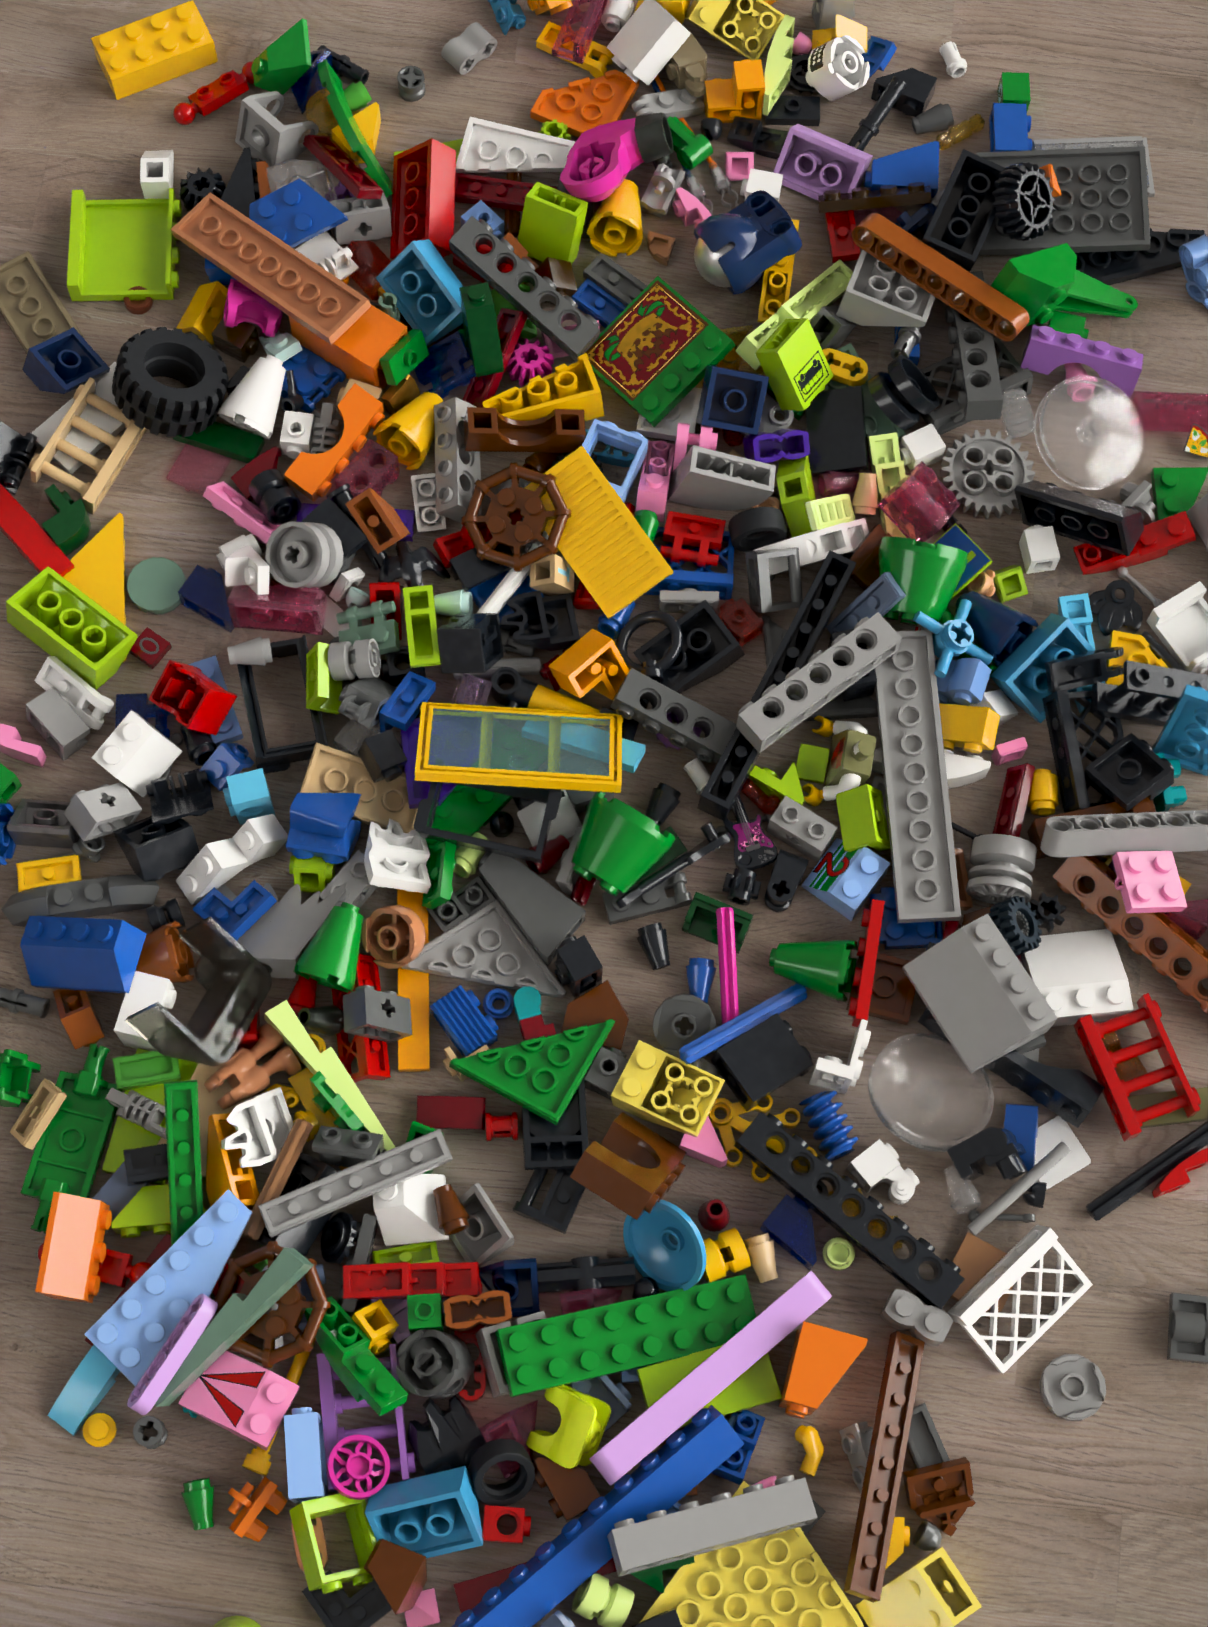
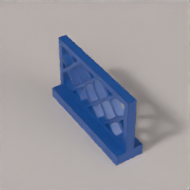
(702, 578)

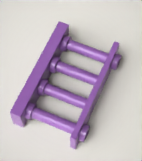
(334, 1404)

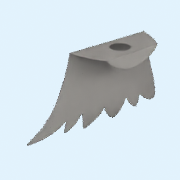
(285, 928)

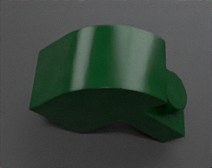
(71, 523)

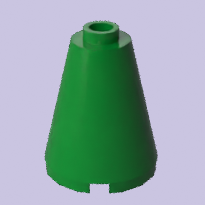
(334, 950)
(817, 965)

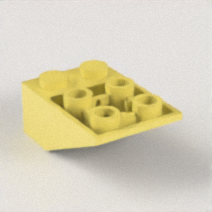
(738, 24)
(666, 1090)
(922, 1596)

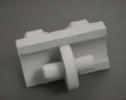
(662, 190)
(1138, 498)

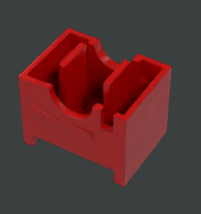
(192, 697)

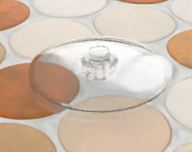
(1088, 432)
(928, 1093)

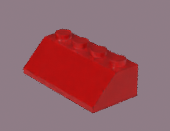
(423, 197)

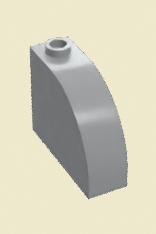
(720, 480)

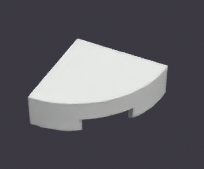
(345, 581)

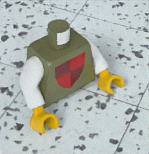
(848, 761)

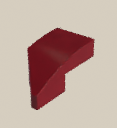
(263, 462)

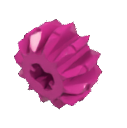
(529, 361)

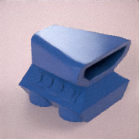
(323, 826)

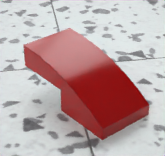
(1178, 1176)

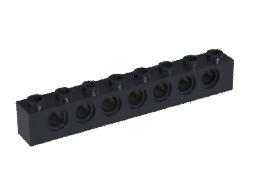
(855, 1229)

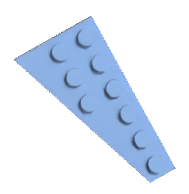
(153, 1306)

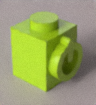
(311, 873)

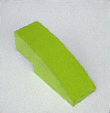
(421, 626)

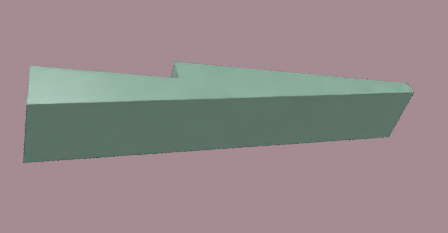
(235, 1319)

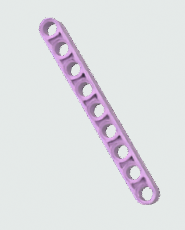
(710, 1378)

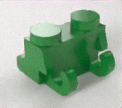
(15, 1078)

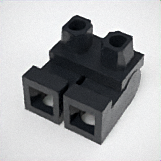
(991, 1146)

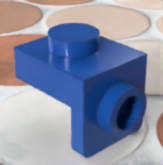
(226, 761)

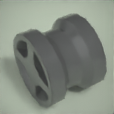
(406, 78)

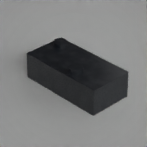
(964, 210)

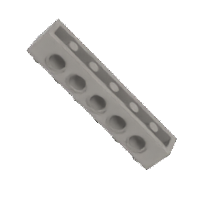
(764, 731)

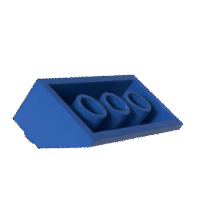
(81, 953)

